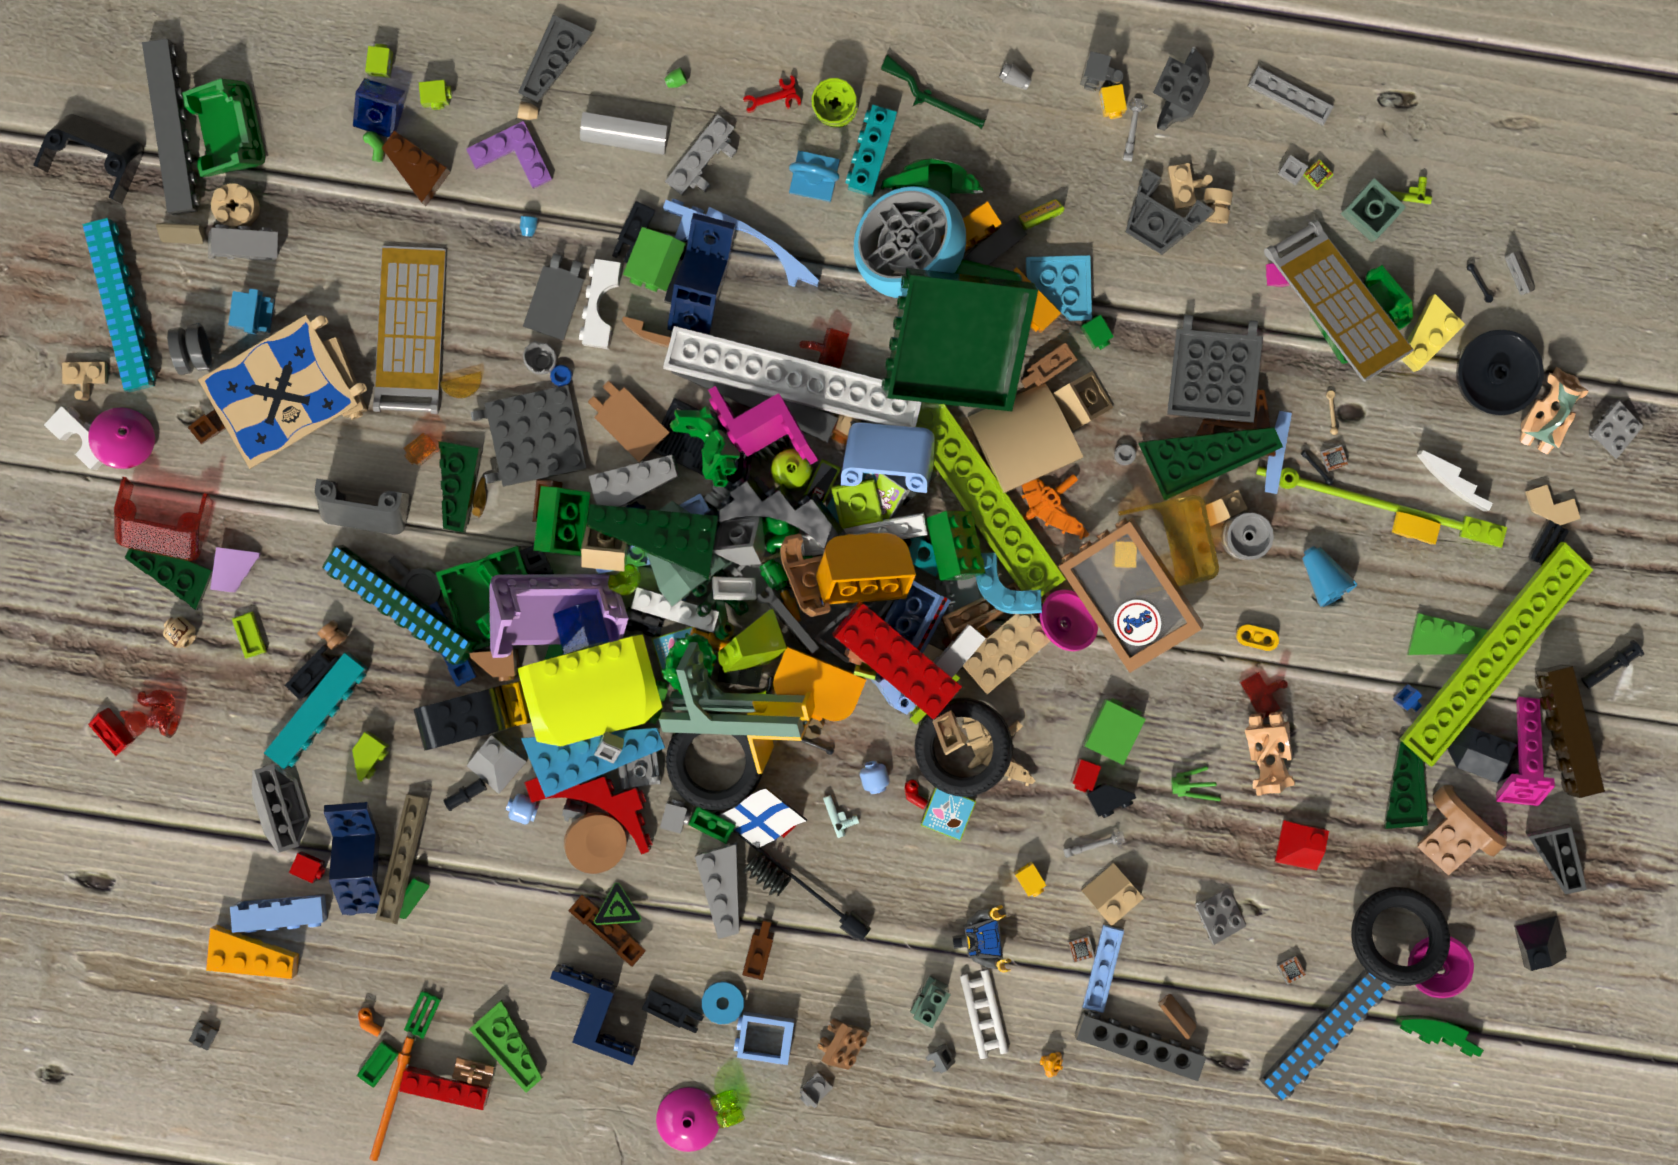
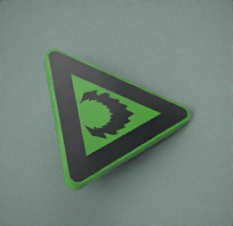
(617, 908)

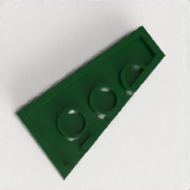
(458, 476)

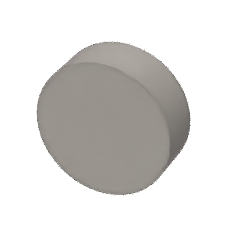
(1124, 454)

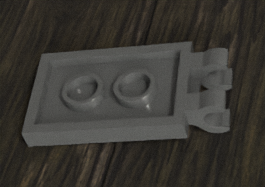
(555, 299)
(788, 620)

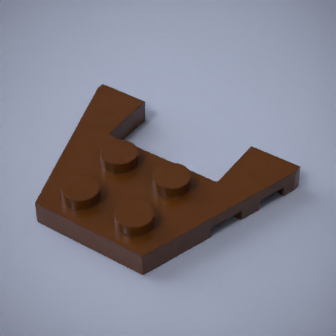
(1261, 419)

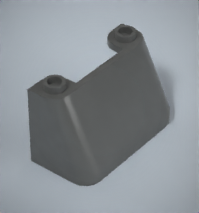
(386, 518)

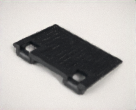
(681, 445)

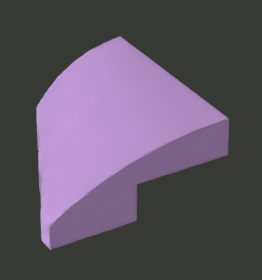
(231, 568)

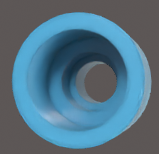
(528, 225)

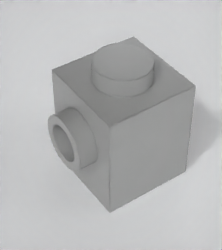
(675, 816)

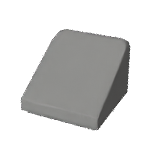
(609, 747)

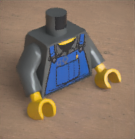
(983, 939)

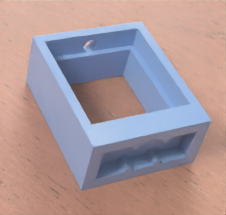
(788, 1023)

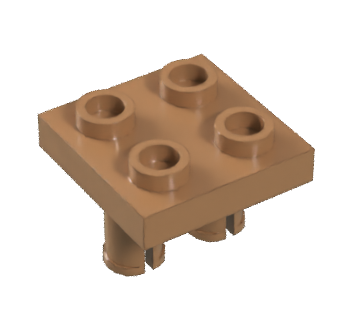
(844, 1046)

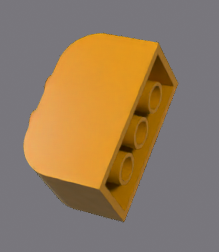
(865, 569)
(832, 687)

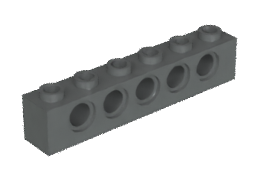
(1190, 1068)

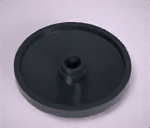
(1499, 372)

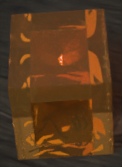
(420, 449)

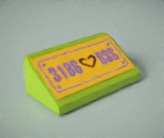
(1041, 214)

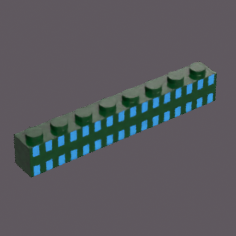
(399, 604)

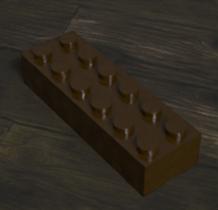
(1569, 731)

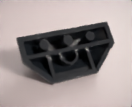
(1484, 754)

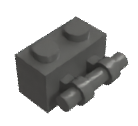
(1098, 71)

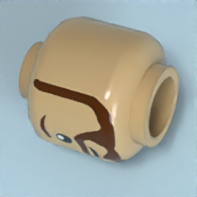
(179, 632)

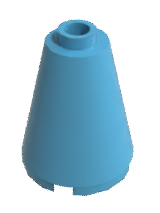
(1326, 576)

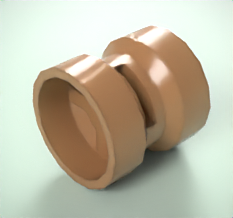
(332, 634)

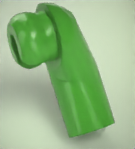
(376, 143)

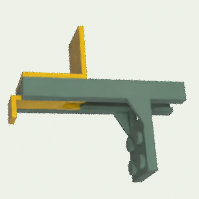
(768, 718)

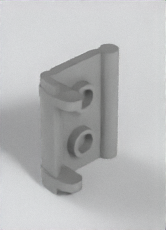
(640, 772)

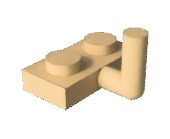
(1183, 186)
(84, 374)

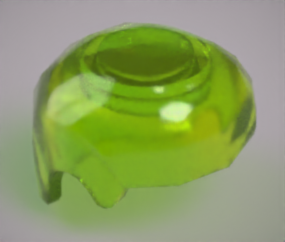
(625, 581)

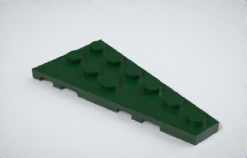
(1193, 460)

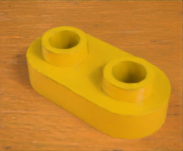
(1256, 637)

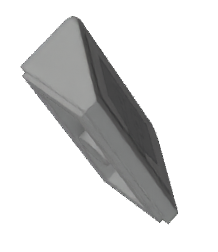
(1519, 273)

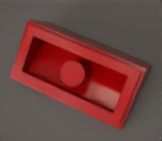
(111, 731)

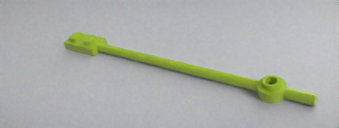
(1470, 528)

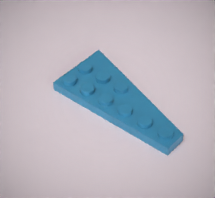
(576, 763)

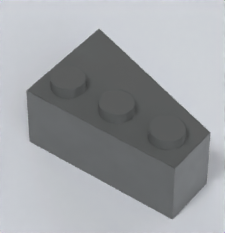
(1560, 855)

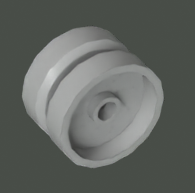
(1234, 534)

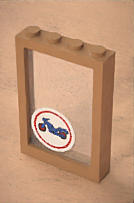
(1130, 594)

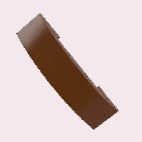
(207, 427)
(613, 934)

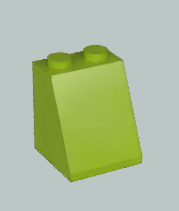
(754, 646)

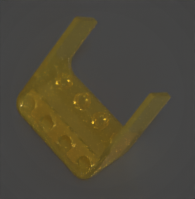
(1187, 537)

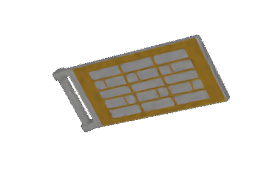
(1340, 302)
(410, 327)

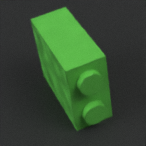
(653, 260)
(1114, 730)

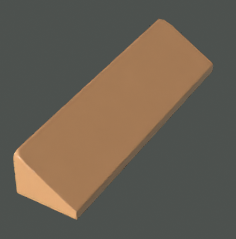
(974, 614)

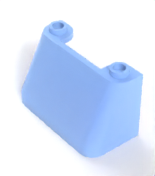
(890, 452)

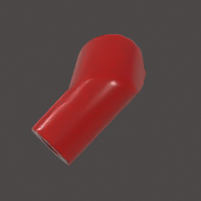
(912, 794)

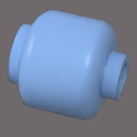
(874, 777)
(522, 809)

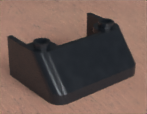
(122, 151)

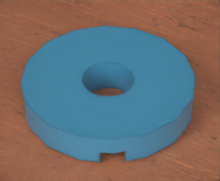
(722, 1015)

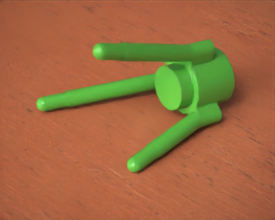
(1181, 785)

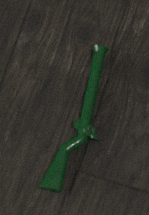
(894, 68)

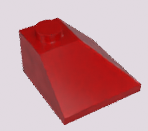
(1301, 845)

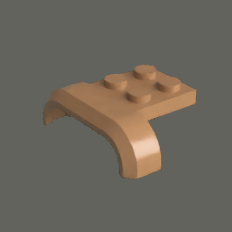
(803, 576)
(1458, 833)

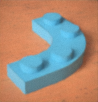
(1003, 598)

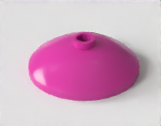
(121, 450)
(1078, 625)
(1457, 968)
(692, 1105)

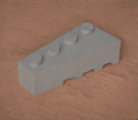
(720, 882)

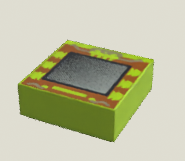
(1318, 174)

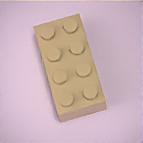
(1006, 650)

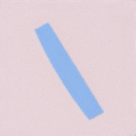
(1275, 463)

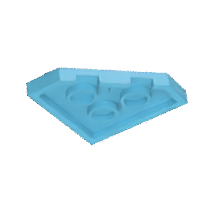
(1064, 283)

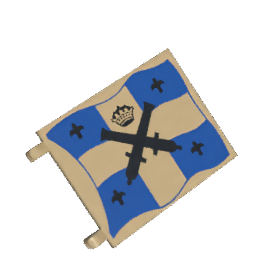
(279, 391)

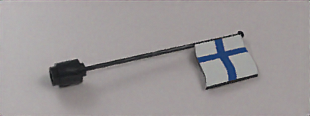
(765, 818)

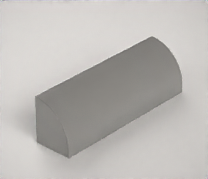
(623, 133)

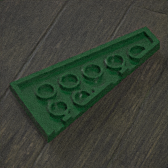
(671, 536)

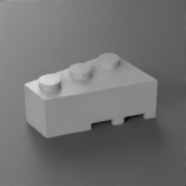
(242, 243)

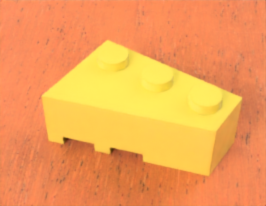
(1432, 331)

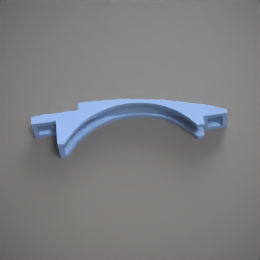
(792, 267)

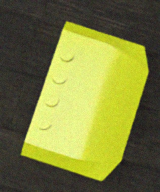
(590, 692)

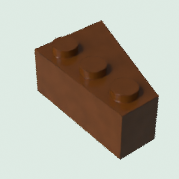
(416, 167)

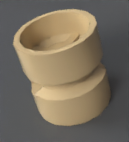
(1218, 200)

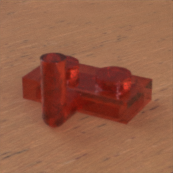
(832, 348)
(1260, 693)

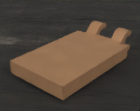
(629, 422)

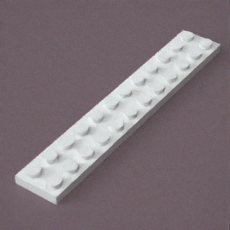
(789, 376)

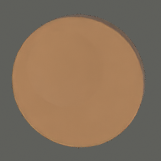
(595, 843)

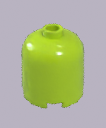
(799, 477)

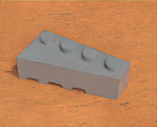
(632, 482)

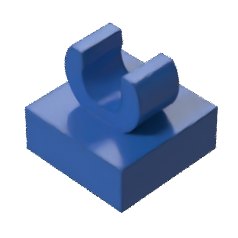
(1408, 698)

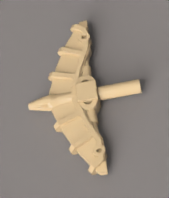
(983, 749)

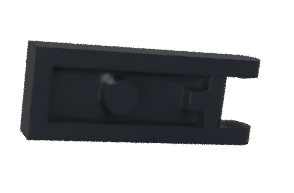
(311, 673)

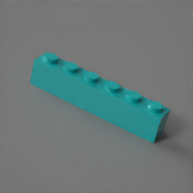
(316, 710)

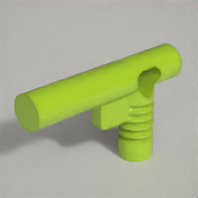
(1414, 192)

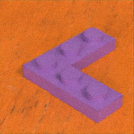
(512, 139)

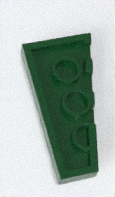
(180, 576)
(1407, 791)

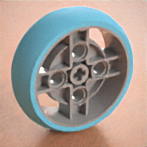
(910, 241)

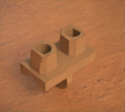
(473, 1072)

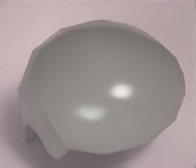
(539, 358)

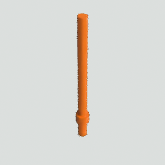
(403, 1059)

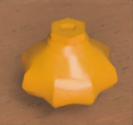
(1052, 1063)

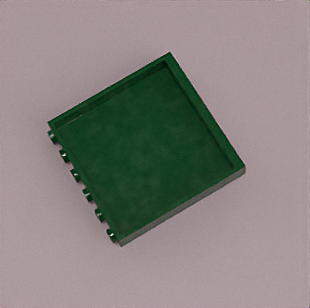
(959, 339)

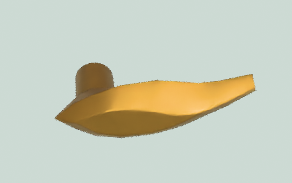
(479, 499)

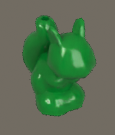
(780, 529)

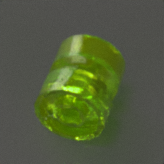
(724, 1101)

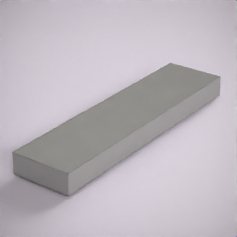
(1290, 96)

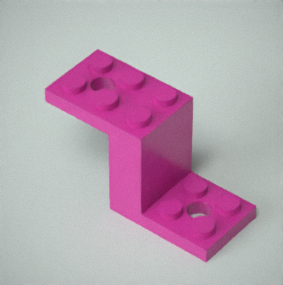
(761, 425)

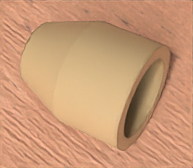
(527, 111)

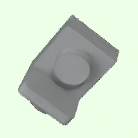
(815, 1090)

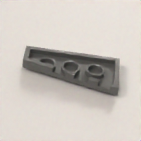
(556, 51)

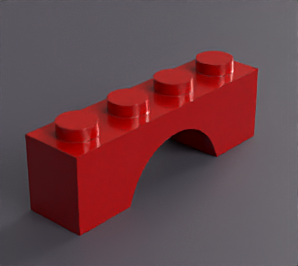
(428, 1085)

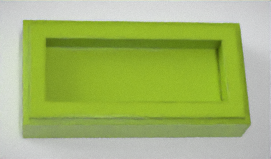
(249, 635)

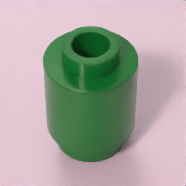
(774, 575)

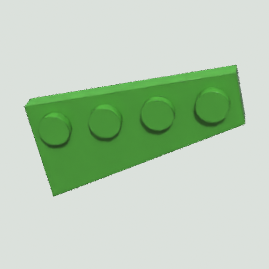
(1442, 637)
(504, 1042)

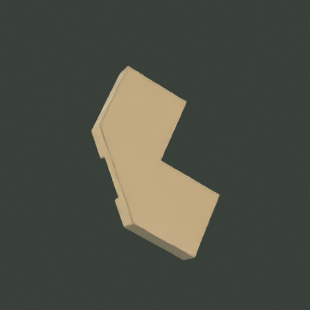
(1542, 505)

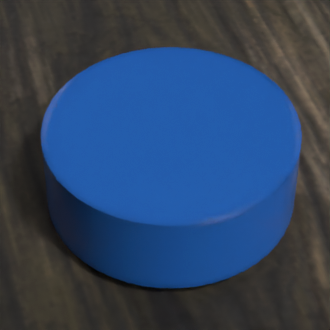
(561, 375)

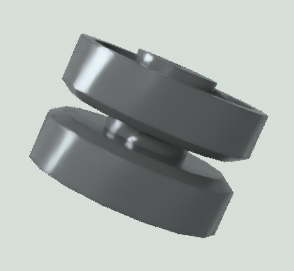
(189, 349)

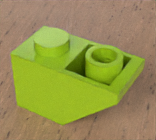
(367, 754)

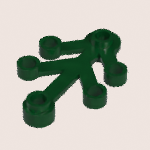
(720, 630)

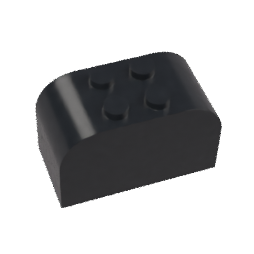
(462, 718)

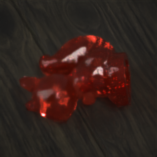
(160, 716)

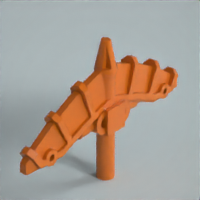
(1047, 506)

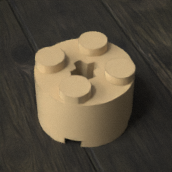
(224, 200)

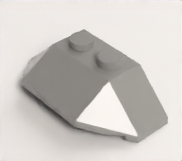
(279, 807)

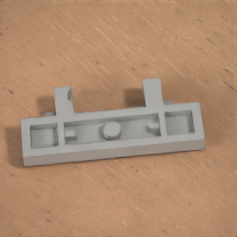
(690, 168)

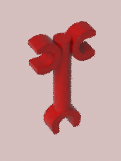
(788, 92)

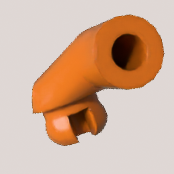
(366, 1022)

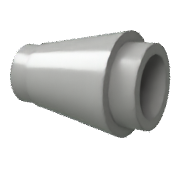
(1014, 76)

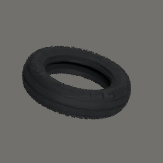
(993, 772)
(708, 798)
(1430, 915)

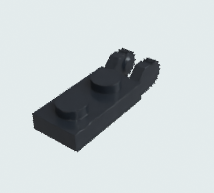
(639, 217)
(670, 1011)

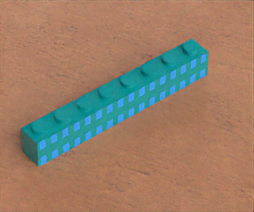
(119, 305)

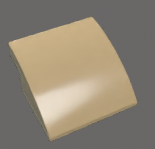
(1027, 440)

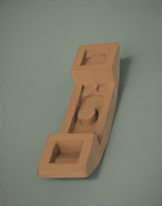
(638, 326)

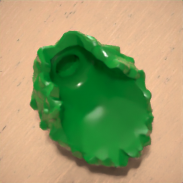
(676, 653)

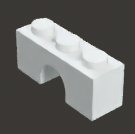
(66, 423)

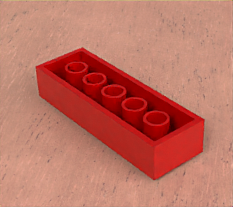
(896, 660)

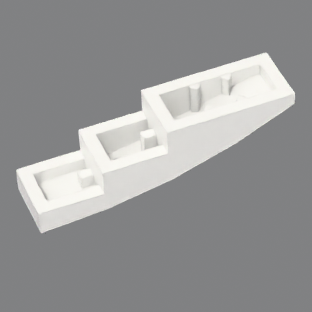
(1448, 475)
(959, 651)

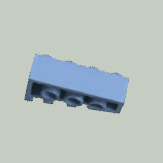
(277, 913)

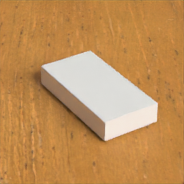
(734, 588)

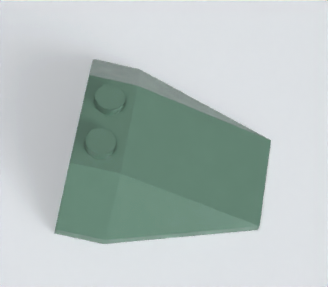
(674, 580)

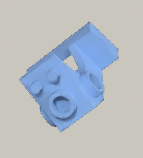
(893, 696)

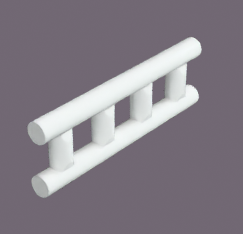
(977, 1025)

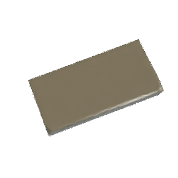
(180, 233)

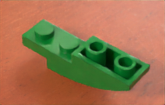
(1434, 1029)

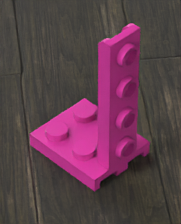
(1530, 785)

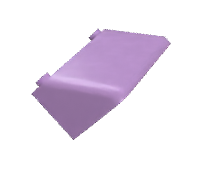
(525, 607)

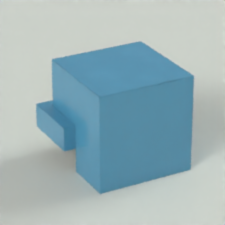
(251, 312)

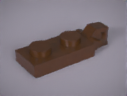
(759, 951)

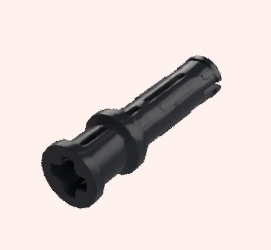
(1619, 656)

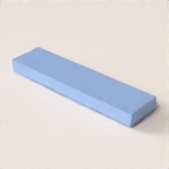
(1103, 968)

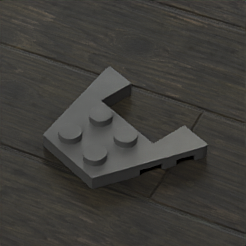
(1158, 225)

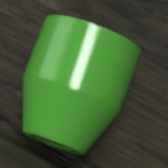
(676, 78)

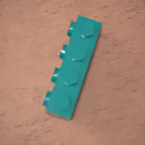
(871, 151)

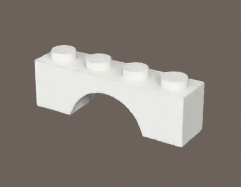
(604, 277)
(682, 612)

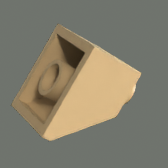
(1082, 400)
(603, 551)
(1112, 894)

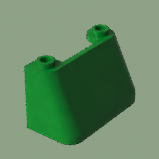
(227, 126)
(1390, 298)

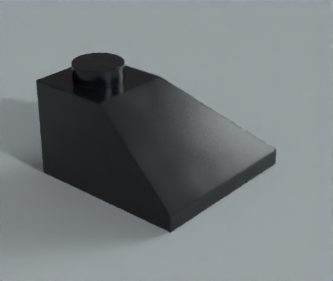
(1540, 943)

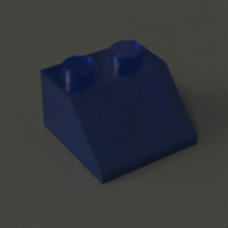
(378, 107)
(581, 627)

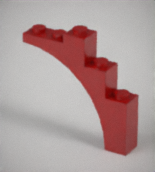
(599, 793)

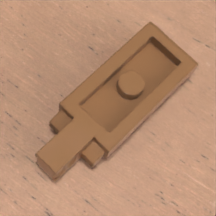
(1050, 366)

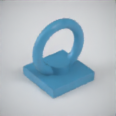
(814, 176)

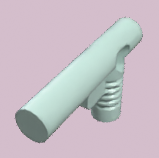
(838, 817)

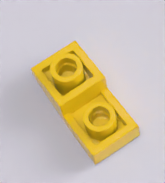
(1416, 527)

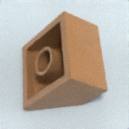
(504, 668)

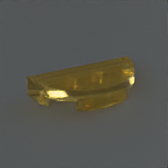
(462, 386)

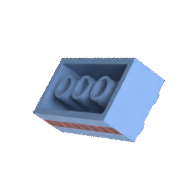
(917, 614)

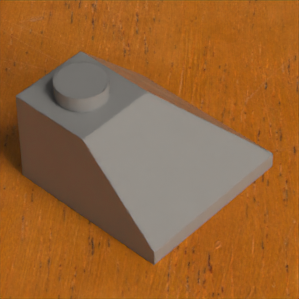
(741, 540)
(496, 763)

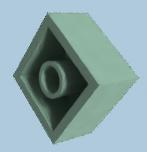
(1373, 210)

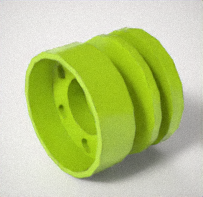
(827, 93)

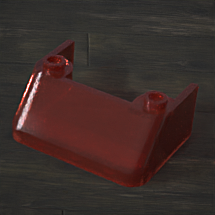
(157, 538)

